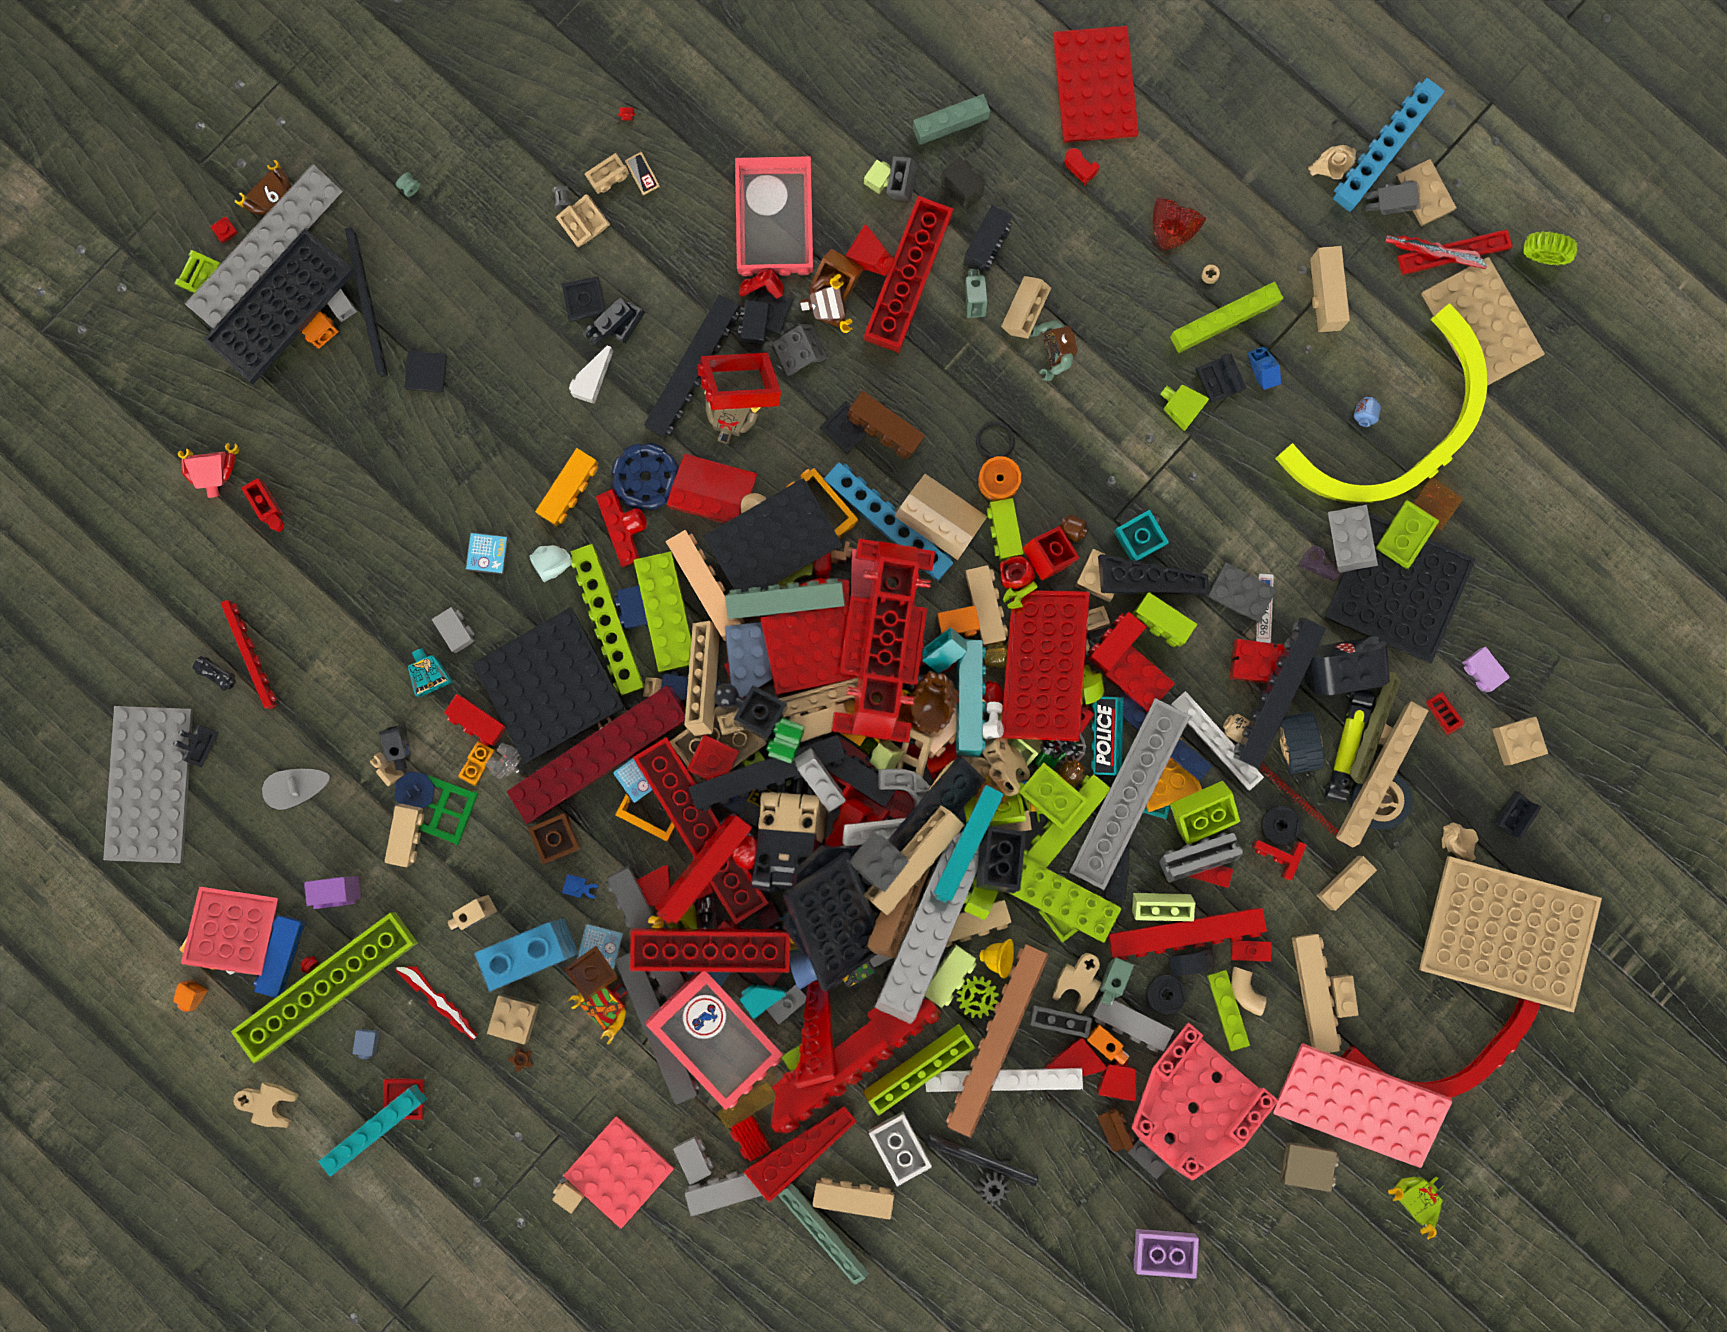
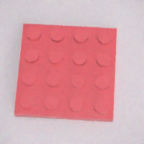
(230, 931)
(618, 1172)

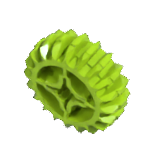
(1550, 248)

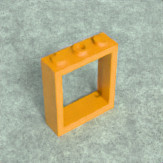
(852, 519)
(622, 813)

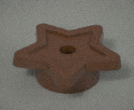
(515, 1059)

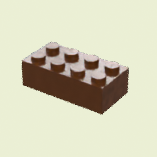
(885, 425)

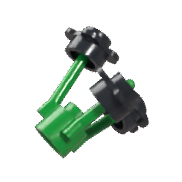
(1048, 748)

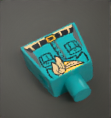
(427, 673)

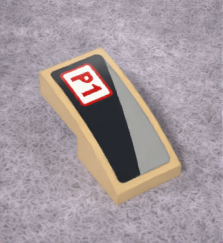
(642, 173)

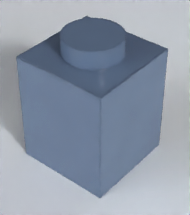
(366, 1043)

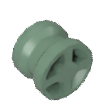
(408, 184)

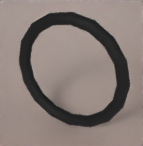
(998, 424)

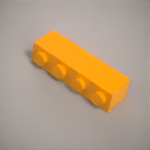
(567, 487)

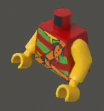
(605, 1009)

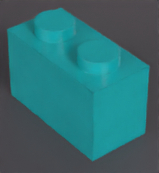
(944, 650)

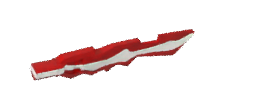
(438, 1001)

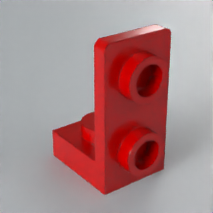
(767, 278)

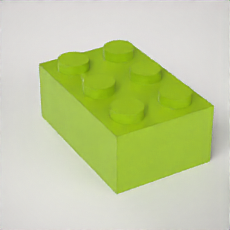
(1164, 620)
(1205, 812)

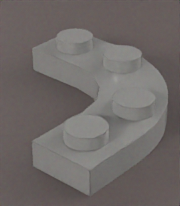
(904, 780)

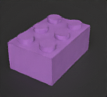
(332, 892)

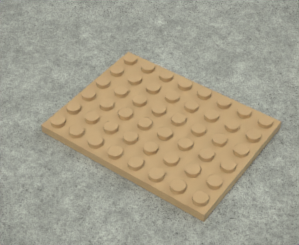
(1510, 934)

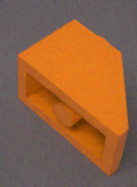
(189, 995)

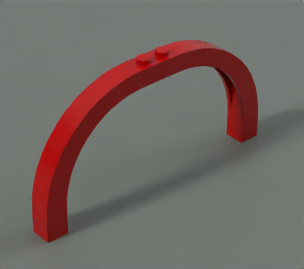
(1484, 1064)

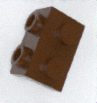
(1114, 1130)

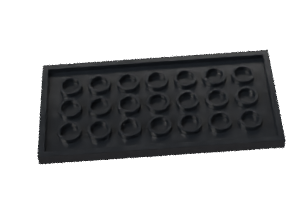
(279, 306)

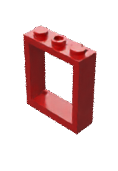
(743, 398)

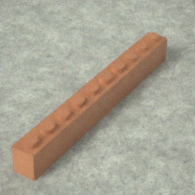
(998, 1041)

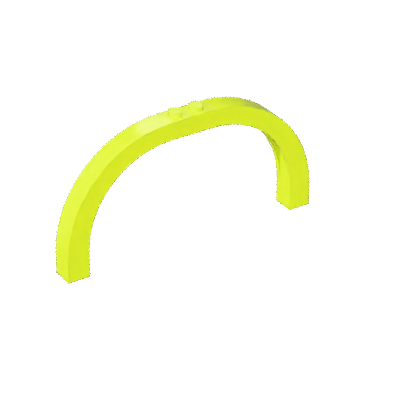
(1475, 374)

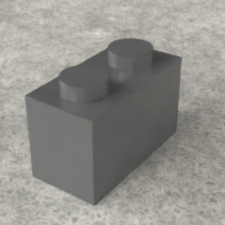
(902, 178)

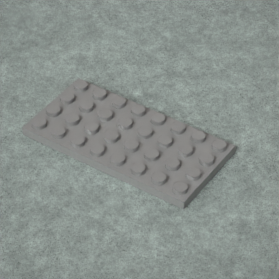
(147, 785)

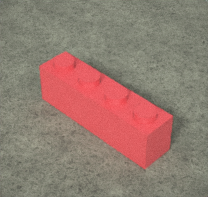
(860, 586)

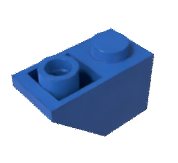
(1265, 368)

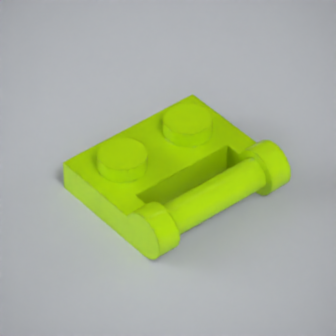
(203, 271)

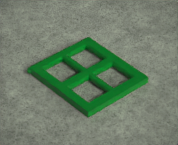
(440, 808)

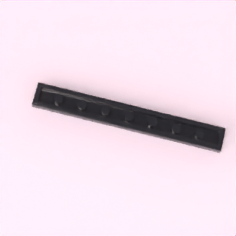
(366, 302)

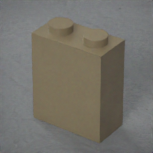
(1309, 1166)

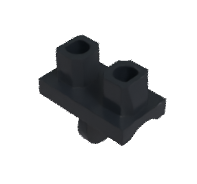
(706, 913)

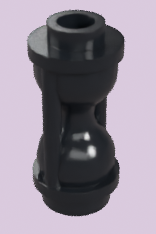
(208, 669)

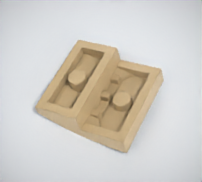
(583, 220)

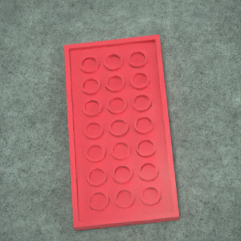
(1362, 1105)

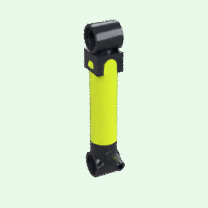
(1356, 717)

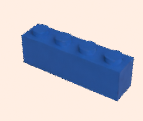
(279, 956)

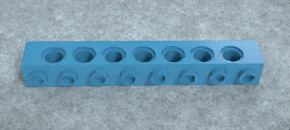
(1429, 93)
(842, 472)

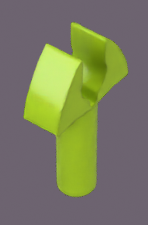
(1018, 595)

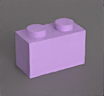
(1485, 670)

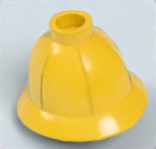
(999, 957)

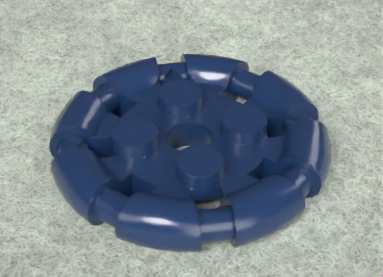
(636, 468)

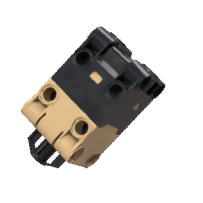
(788, 833)

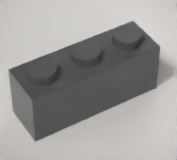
(1060, 1021)

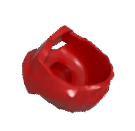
(1018, 574)
(745, 853)

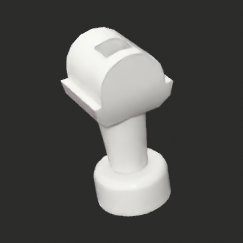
(994, 727)

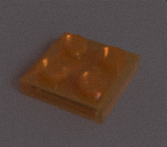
(1438, 501)

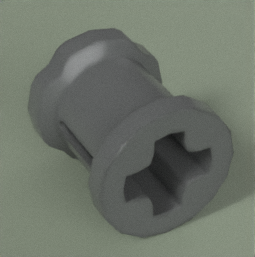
(561, 197)

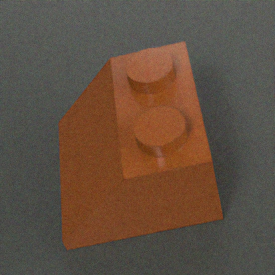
(835, 263)

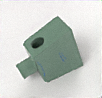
(975, 294)
(1117, 973)

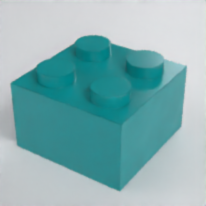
(1141, 536)

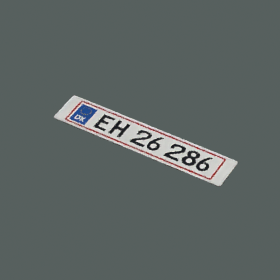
(1264, 625)

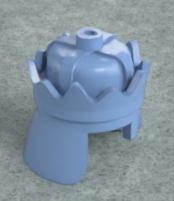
(801, 969)

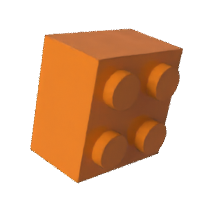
(962, 620)

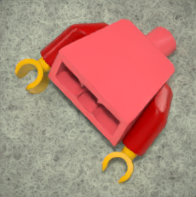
(208, 469)

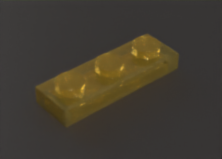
(747, 1105)

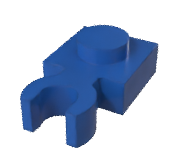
(577, 886)

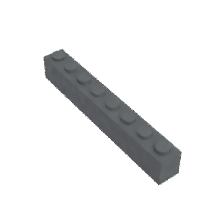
(637, 912)
(646, 1001)

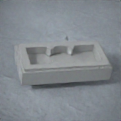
(787, 1004)

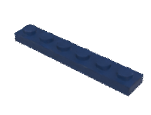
(1182, 754)

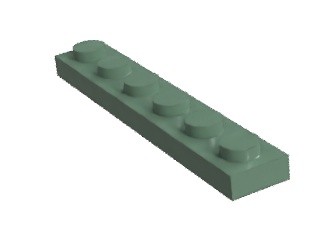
(823, 1234)

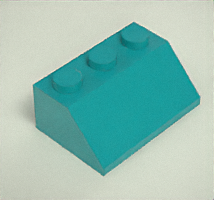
(761, 997)

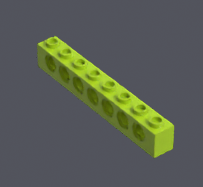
(589, 555)

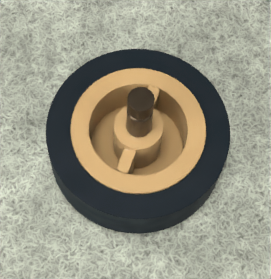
(1393, 807)

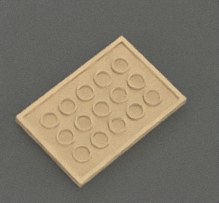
(1491, 314)

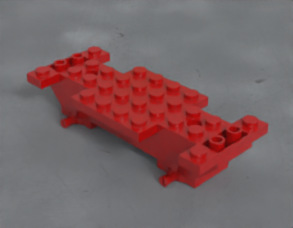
(884, 640)
(851, 1060)

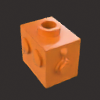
(320, 330)

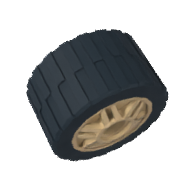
(1301, 743)

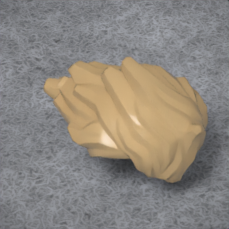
(1334, 162)
(1460, 841)

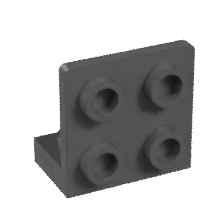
(799, 349)

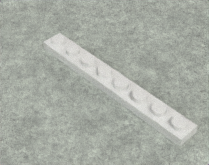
(1013, 1080)

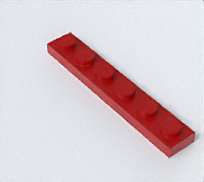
(246, 647)

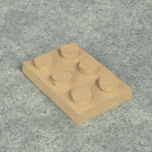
(1433, 193)

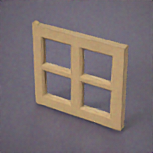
(918, 764)

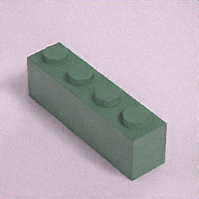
(951, 119)

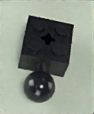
(756, 701)

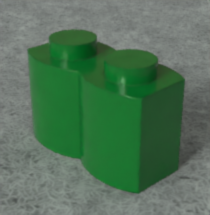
(786, 740)

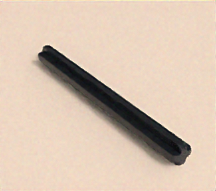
(982, 1160)

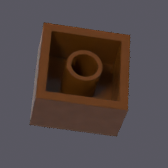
(555, 838)

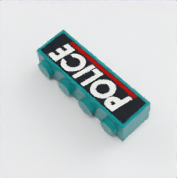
(1107, 735)

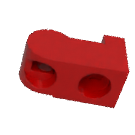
(1080, 166)

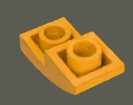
(476, 763)

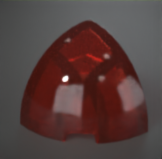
(1174, 223)

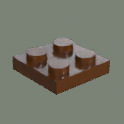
(591, 973)

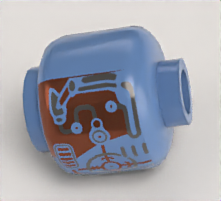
(1367, 411)

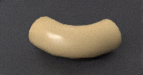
(1245, 994)

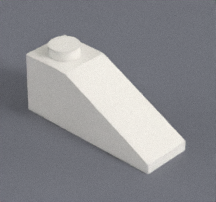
(589, 379)

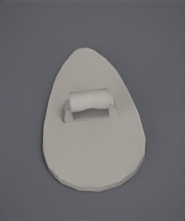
(293, 787)

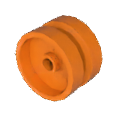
(1002, 468)

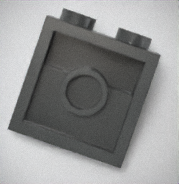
(1148, 1158)

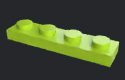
(1228, 1010)

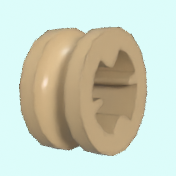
(1215, 277)

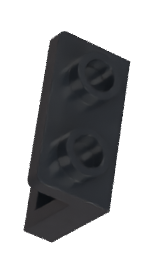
(1517, 815)

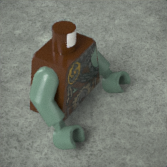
(1059, 345)

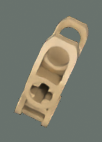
(1004, 763)
(1079, 979)
(264, 1104)

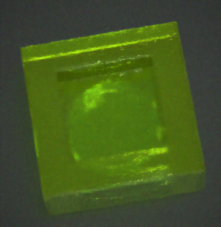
(868, 746)

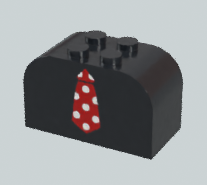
(1348, 666)

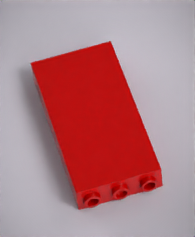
(702, 869)

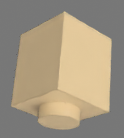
(567, 1196)

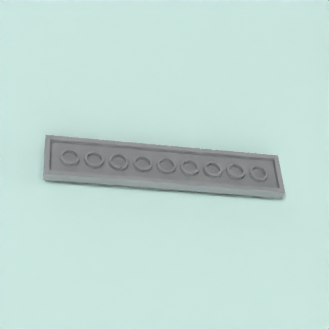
(263, 245)
(1130, 794)

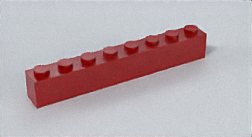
(1184, 933)

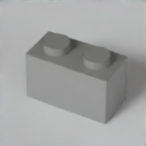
(453, 629)
(693, 1160)

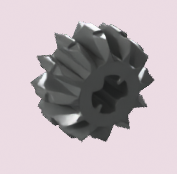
(1001, 1186)

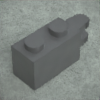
(1395, 198)

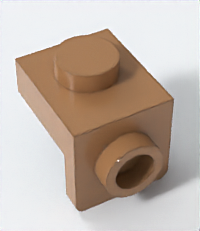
(842, 556)

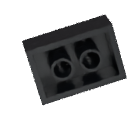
(988, 240)
(1001, 860)

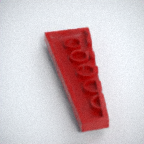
(817, 1049)
(791, 1159)

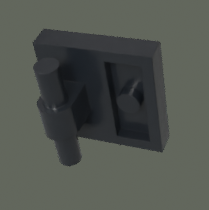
(1220, 378)

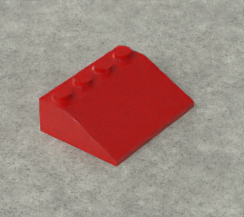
(710, 489)

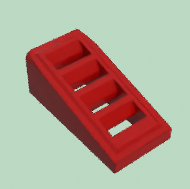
(1450, 710)

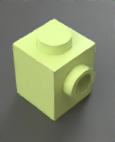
(878, 176)
(886, 756)

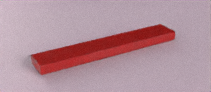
(1482, 244)

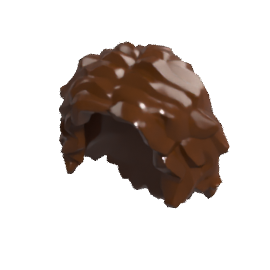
(933, 702)

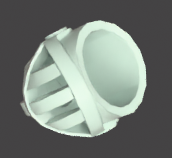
(550, 561)

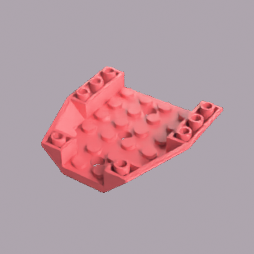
(1225, 1112)

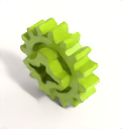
(969, 1001)

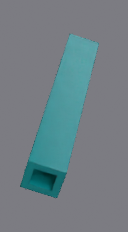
(967, 844)

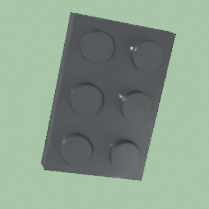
(1242, 592)

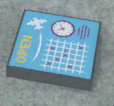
(487, 553)

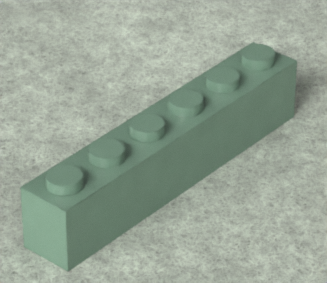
(785, 599)

